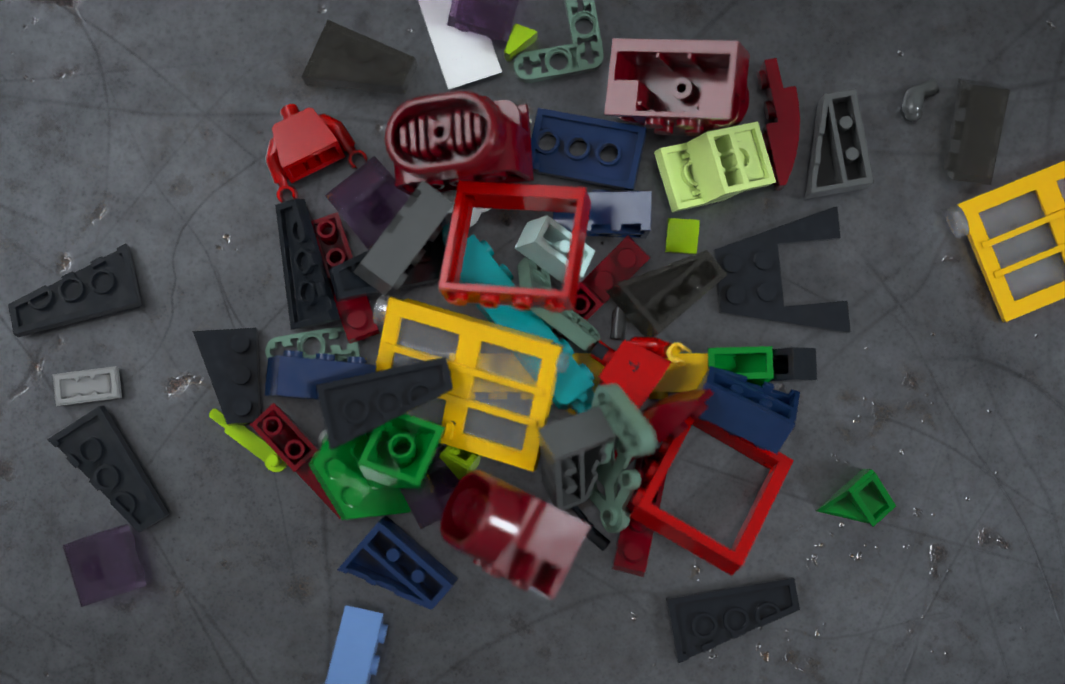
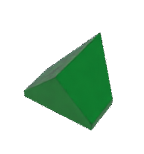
(747, 361)
(860, 499)

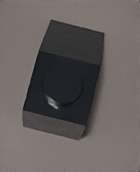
(794, 365)

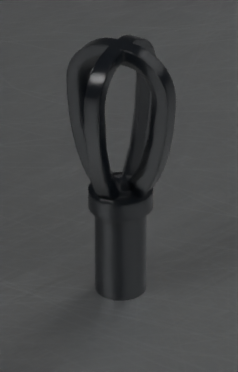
(592, 534)

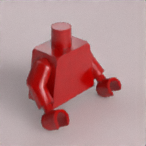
(305, 145)

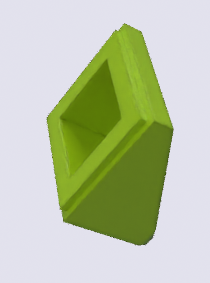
(519, 40)
(682, 236)
(459, 460)

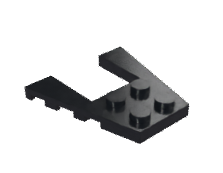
(755, 280)

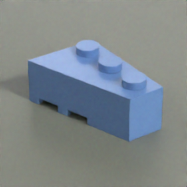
(356, 647)

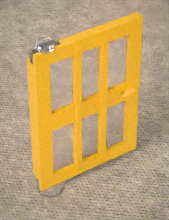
(1018, 240)
(497, 376)

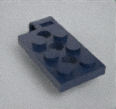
(596, 134)

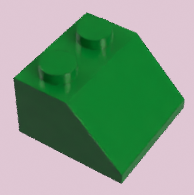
(401, 452)

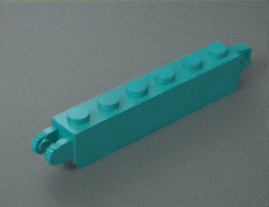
(573, 386)

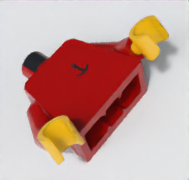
(637, 365)

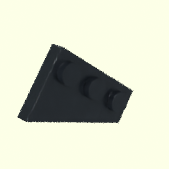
(234, 371)

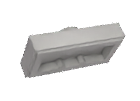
(87, 386)

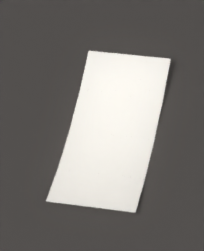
(461, 54)

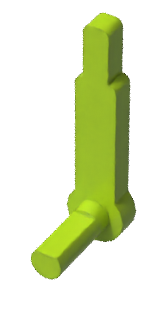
(251, 442)

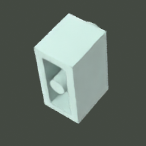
(549, 245)

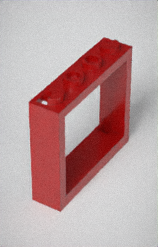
(513, 197)
(686, 536)

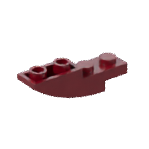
(782, 134)
(335, 249)
(614, 268)
(669, 414)
(291, 445)
(636, 539)

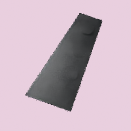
(428, 270)
(305, 276)
(91, 292)
(373, 399)
(106, 459)
(717, 616)

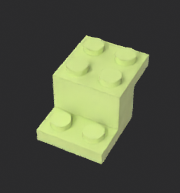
(714, 166)

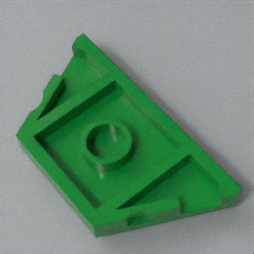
(346, 486)

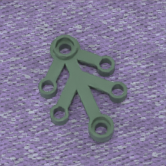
(614, 507)

